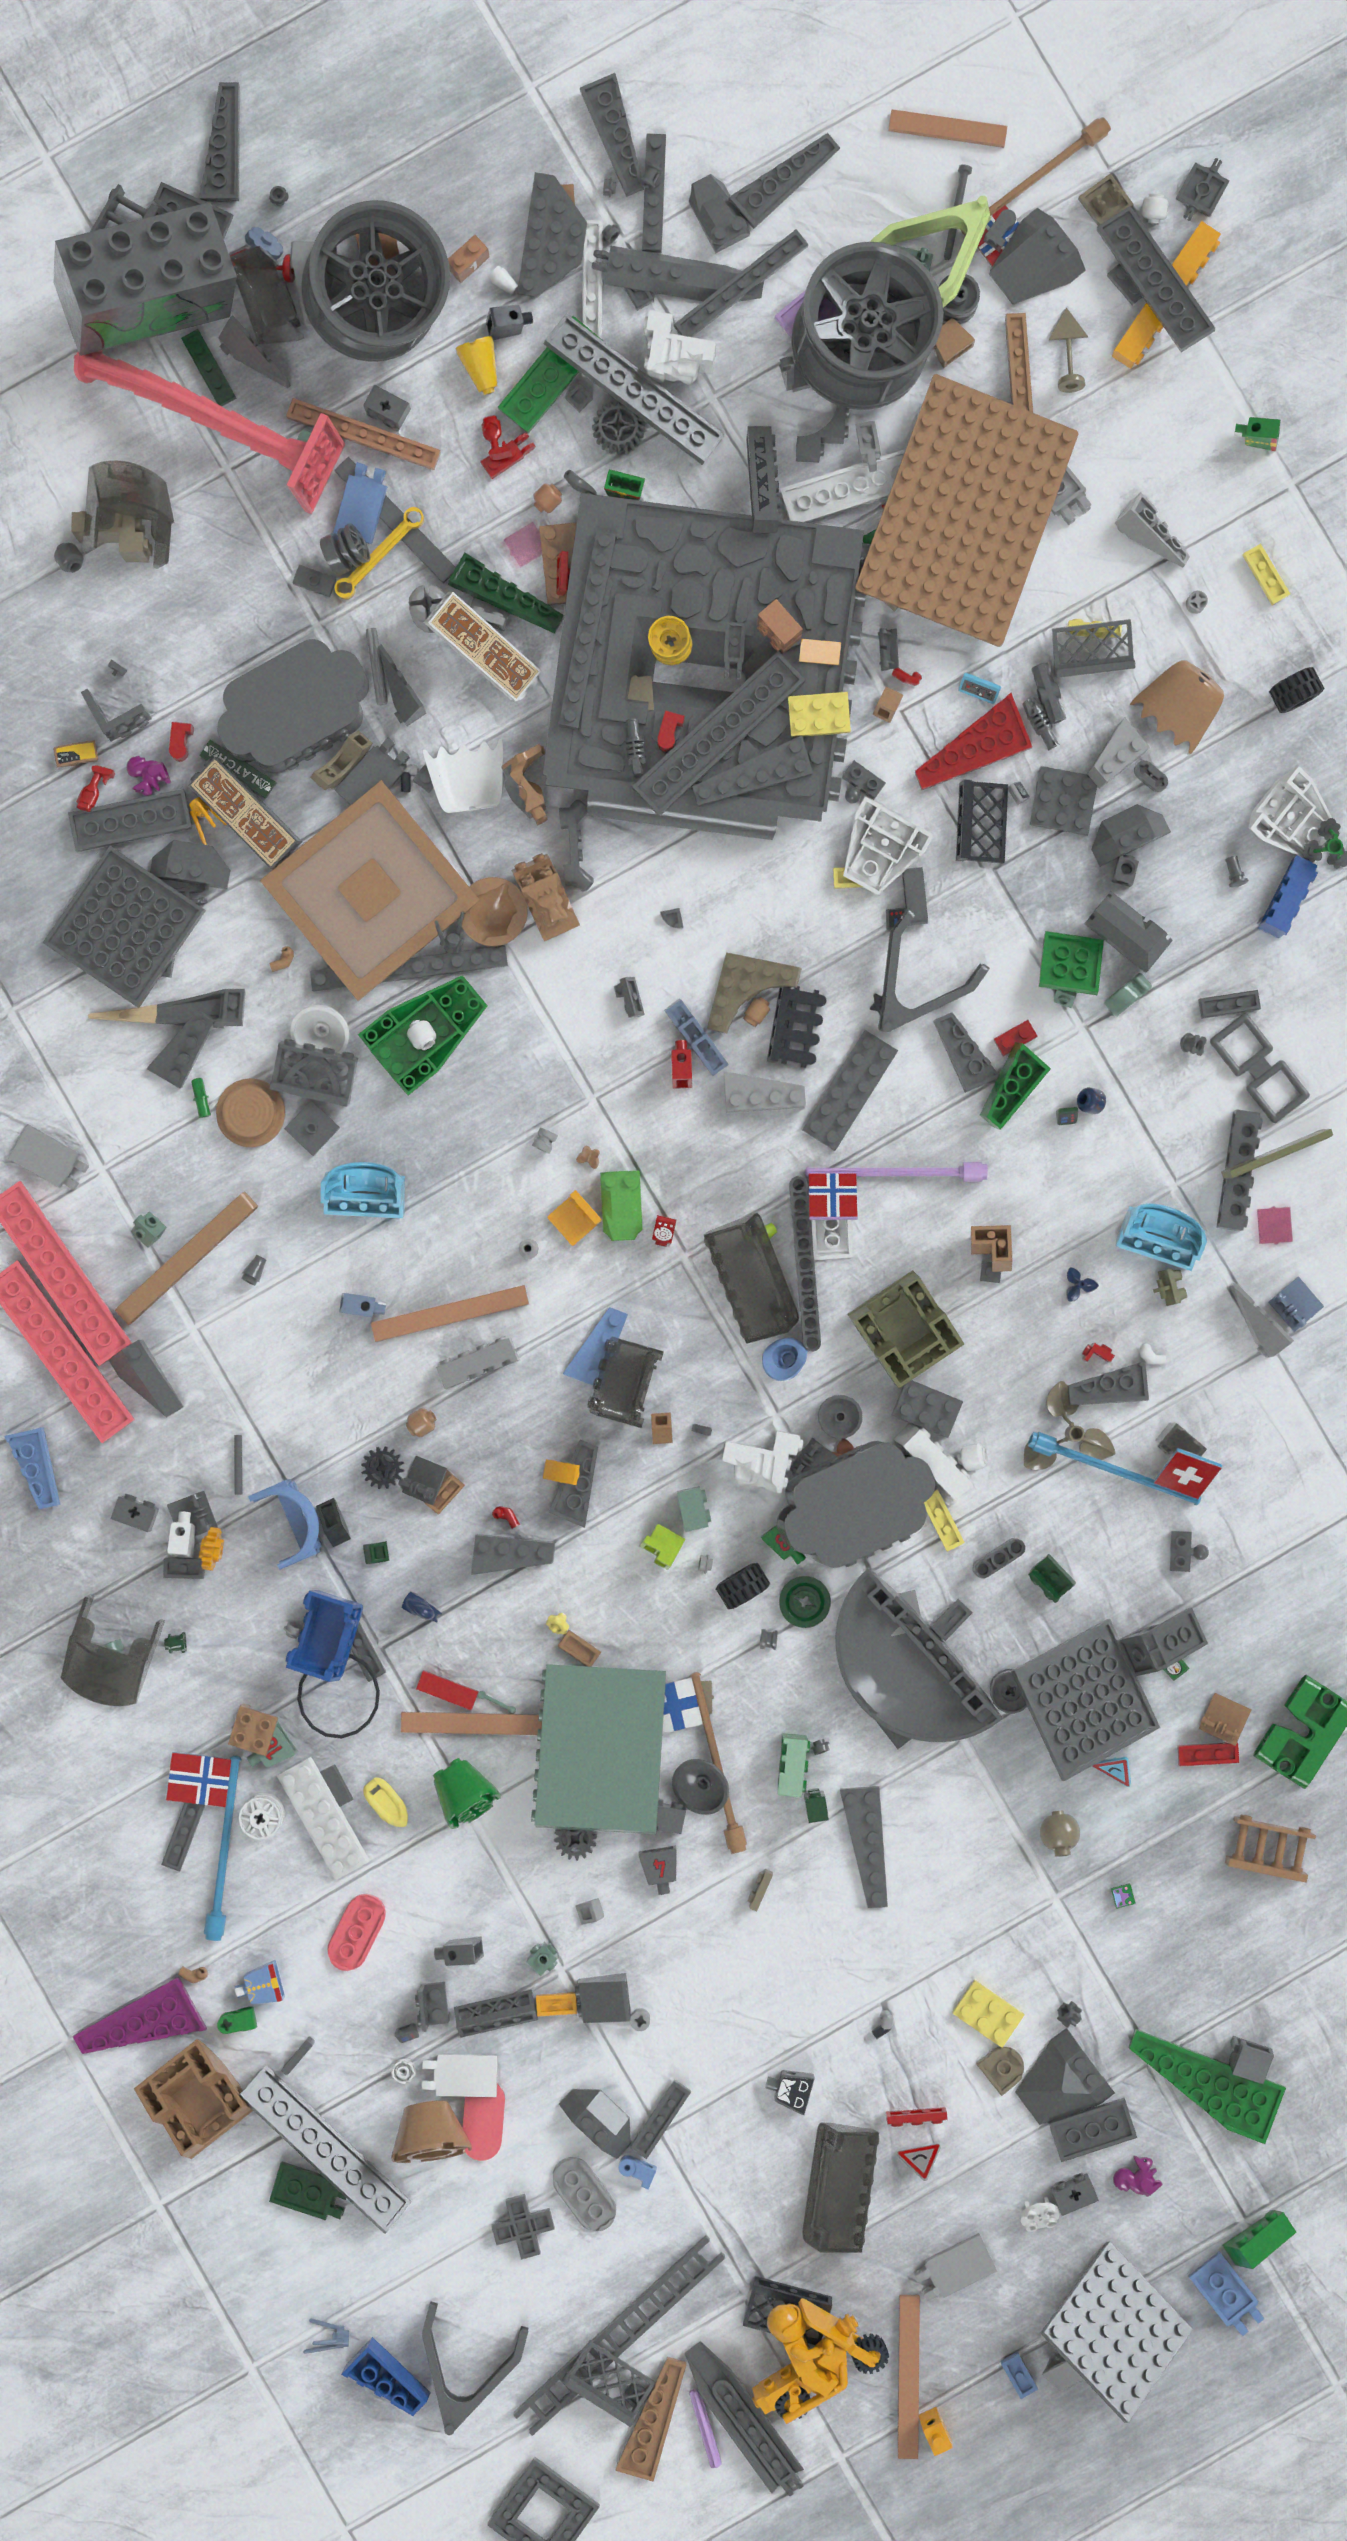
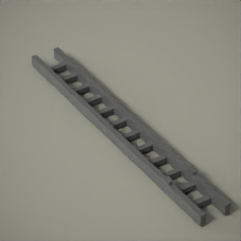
(633, 2336)

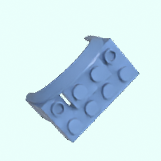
(301, 1518)

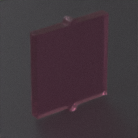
(525, 544)
(1274, 1225)

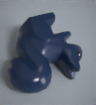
(418, 1606)

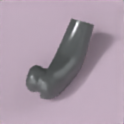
(578, 483)

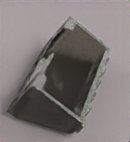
(752, 1278)
(840, 2188)

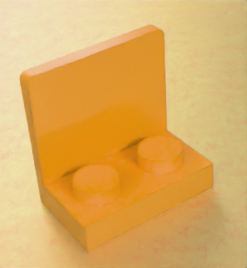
(574, 1218)

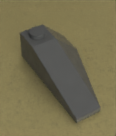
(239, 344)

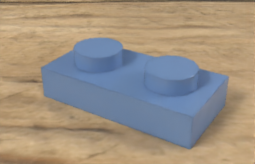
(1019, 2375)

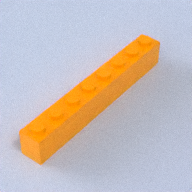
(1146, 323)

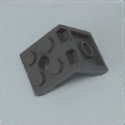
(121, 725)

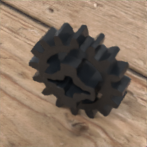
(391, 1465)

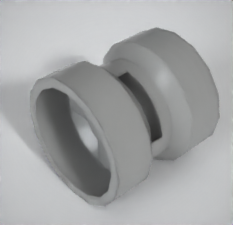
(544, 1140)

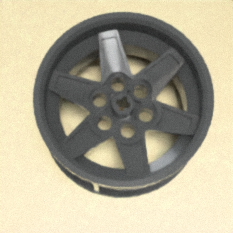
(424, 251)
(883, 271)

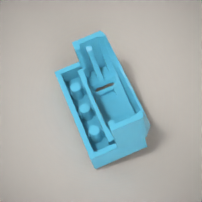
(363, 1177)
(1165, 1222)

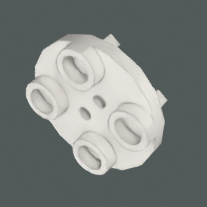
(1039, 2215)

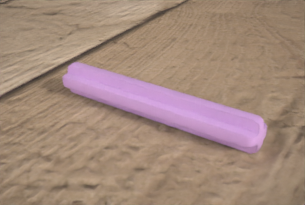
(705, 2428)

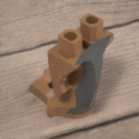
(523, 793)

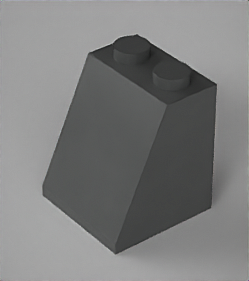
(604, 1999)

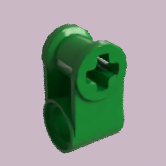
(241, 2020)

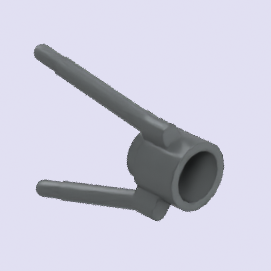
(452, 941)

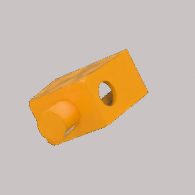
(935, 2433)

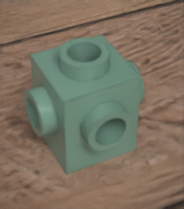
(148, 1229)
(538, 1963)

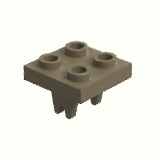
(1105, 200)

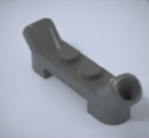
(573, 872)

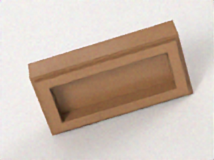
(579, 1648)

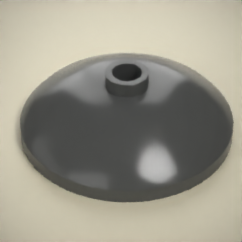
(696, 1793)

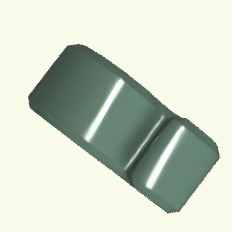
(1128, 994)

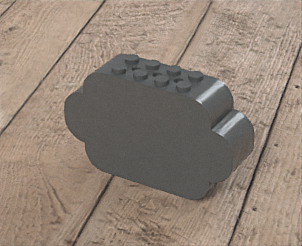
(293, 706)
(856, 1504)

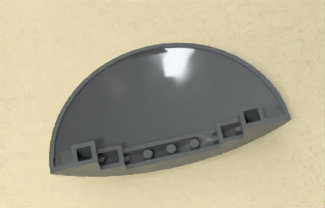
(909, 1678)

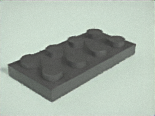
(1092, 2129)

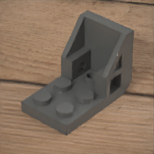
(1164, 1643)

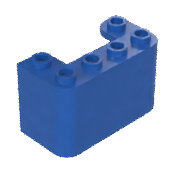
(326, 1636)

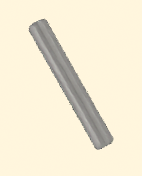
(376, 666)

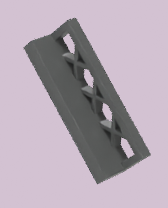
(498, 2019)

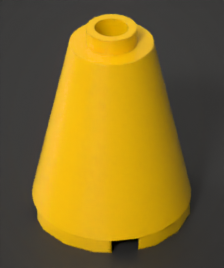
(480, 363)

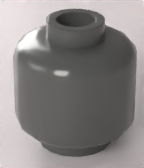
(68, 557)

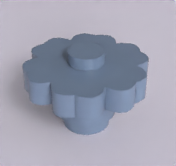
(266, 240)

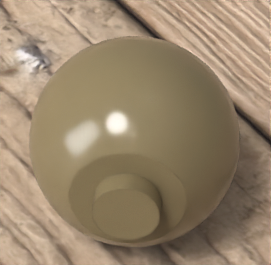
(1060, 1833)

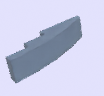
(696, 1037)

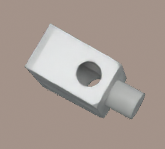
(182, 1545)

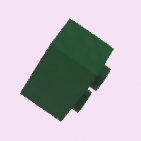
(816, 1805)

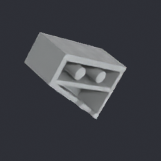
(1119, 752)

